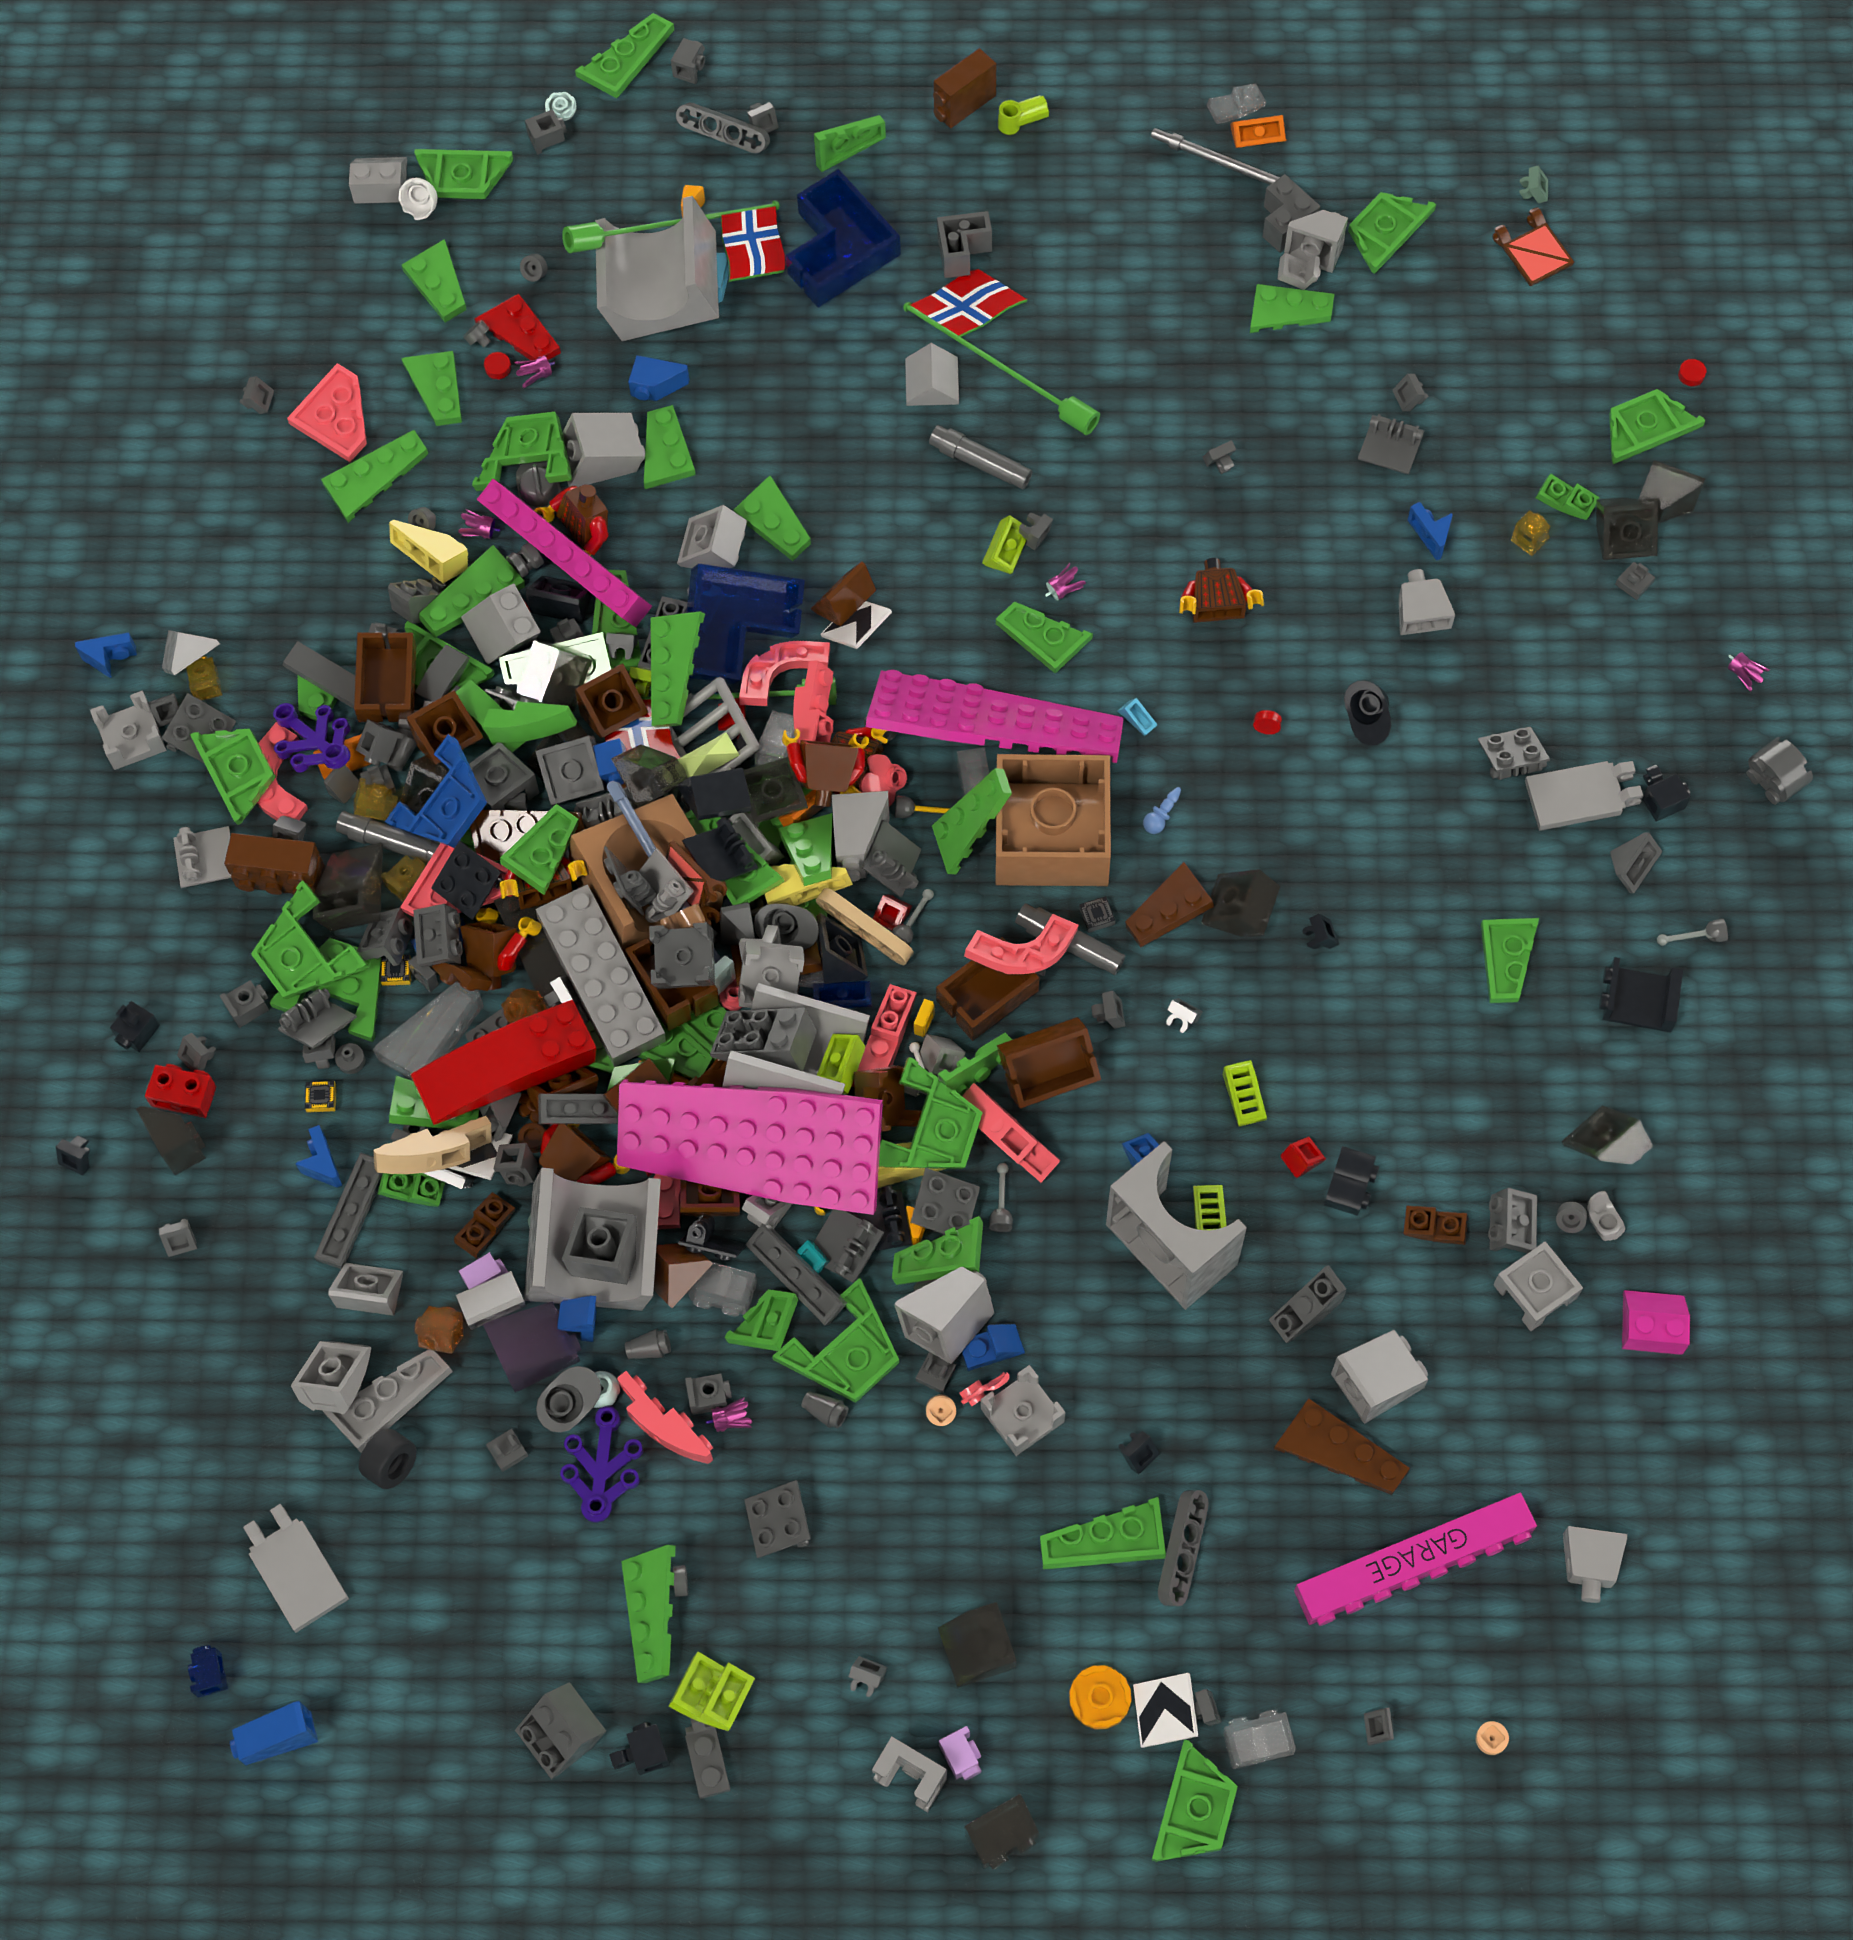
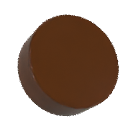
(532, 1135)

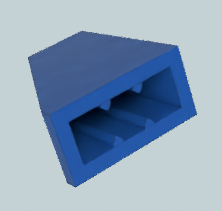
(274, 1734)

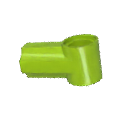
(1015, 114)

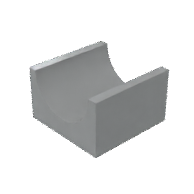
(659, 277)
(827, 1019)
(551, 1222)
(1177, 1256)

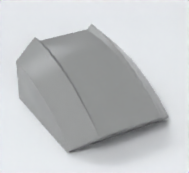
(332, 1376)

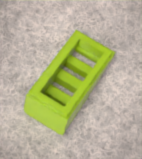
(1240, 1069)
(1220, 1210)

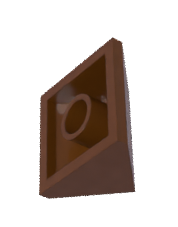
(846, 595)
(610, 701)
(440, 718)
(575, 1082)
(707, 1200)
(677, 1271)

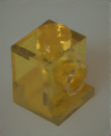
(1535, 528)
(204, 678)
(374, 800)
(397, 881)

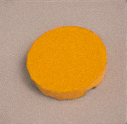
(1100, 1697)

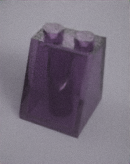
(532, 1345)

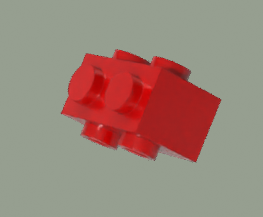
(180, 1090)

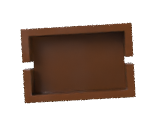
(385, 676)
(272, 863)
(983, 995)
(671, 1004)
(1049, 1062)

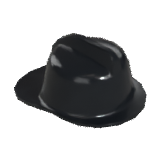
(1368, 712)

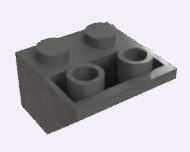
(560, 1729)

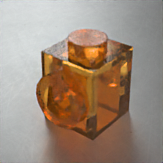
(522, 1004)
(439, 1329)

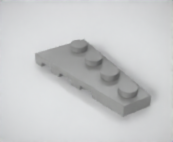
(390, 1398)

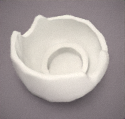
(418, 198)

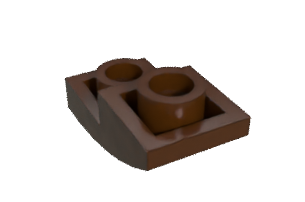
(466, 976)
(485, 1225)
(1435, 1226)

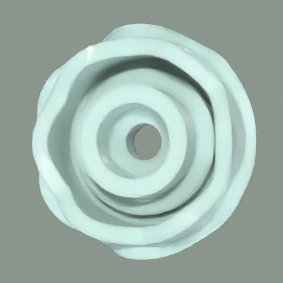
(562, 105)
(610, 1391)

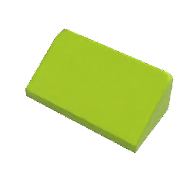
(1005, 546)
(842, 1059)

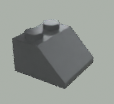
(602, 1246)

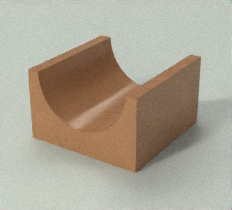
(1054, 821)

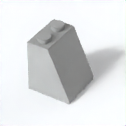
(601, 446)
(501, 624)
(855, 827)
(946, 1313)
(1379, 1375)

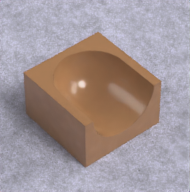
(663, 823)

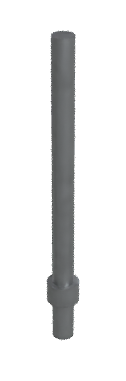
(1177, 142)

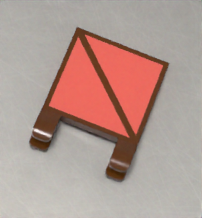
(1536, 252)
(697, 879)

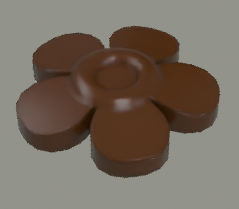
(527, 1108)

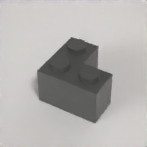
(1285, 203)
(960, 237)

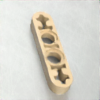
(864, 926)

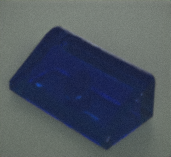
(844, 994)

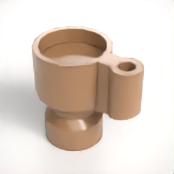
(684, 918)

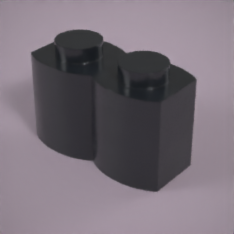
(1350, 1181)

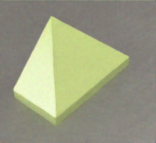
(709, 756)

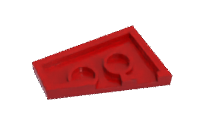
(521, 328)

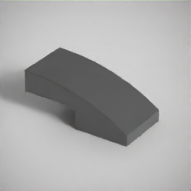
(441, 674)

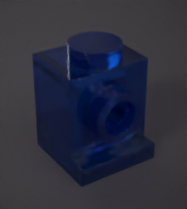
(207, 1671)

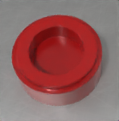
(497, 365)
(1692, 372)
(1267, 722)

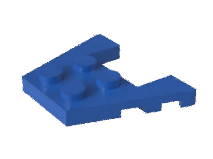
(451, 805)

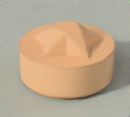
(940, 1410)
(1492, 1738)

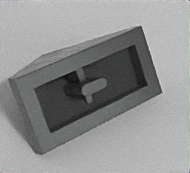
(1635, 859)
(735, 924)

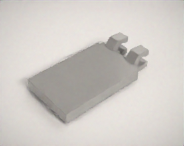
(1581, 794)
(295, 1570)

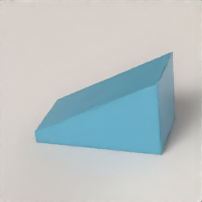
(1138, 716)

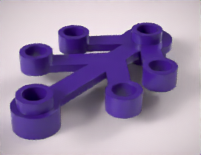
(333, 755)
(602, 1468)

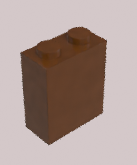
(964, 88)

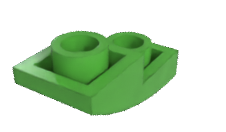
(1567, 499)
(412, 1188)

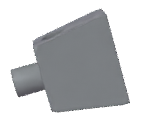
(1423, 605)
(1593, 1559)

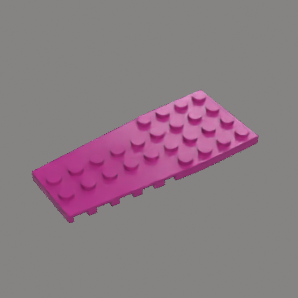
(974, 714)
(755, 1141)

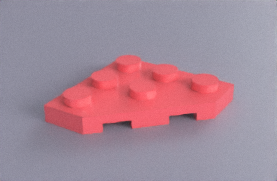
(334, 414)
(422, 894)

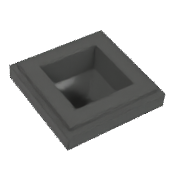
(164, 709)
(1379, 1726)

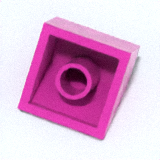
(1655, 1322)

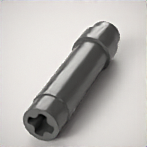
(958, 446)
(369, 831)
(1082, 945)

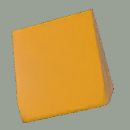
(695, 191)
(915, 1231)

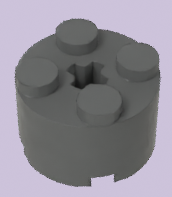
(1779, 770)

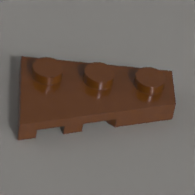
(1170, 906)

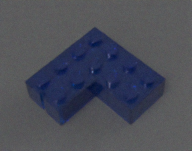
(848, 243)
(734, 605)

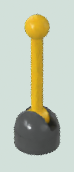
(905, 808)

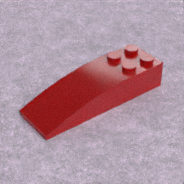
(505, 1062)

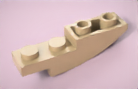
(427, 1153)

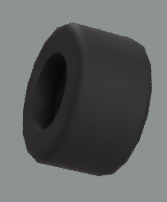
(387, 1459)

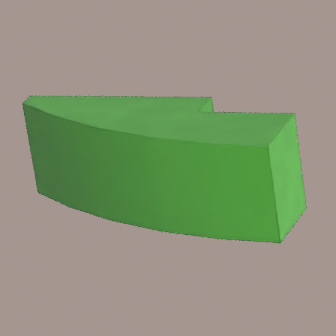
(477, 704)
(527, 722)

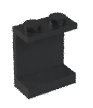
(1641, 997)

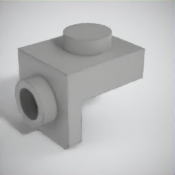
(1297, 271)

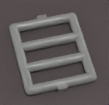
(728, 706)

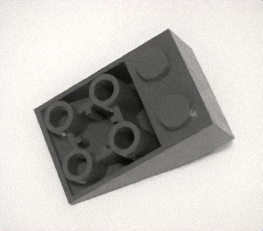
(767, 1034)

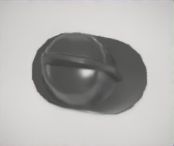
(533, 486)
(795, 924)
(568, 1398)

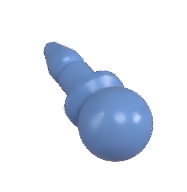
(1155, 821)

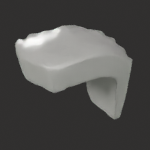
(1605, 1217)

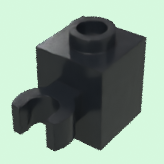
(1666, 795)
(134, 1026)
(645, 1750)

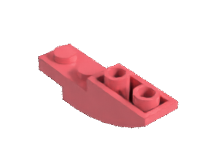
(812, 704)
(888, 1029)
(1011, 1136)
(669, 1429)

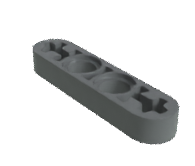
(722, 129)
(1191, 1505)

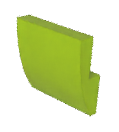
(711, 1692)

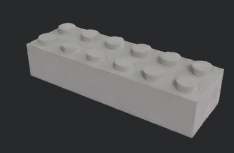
(600, 975)

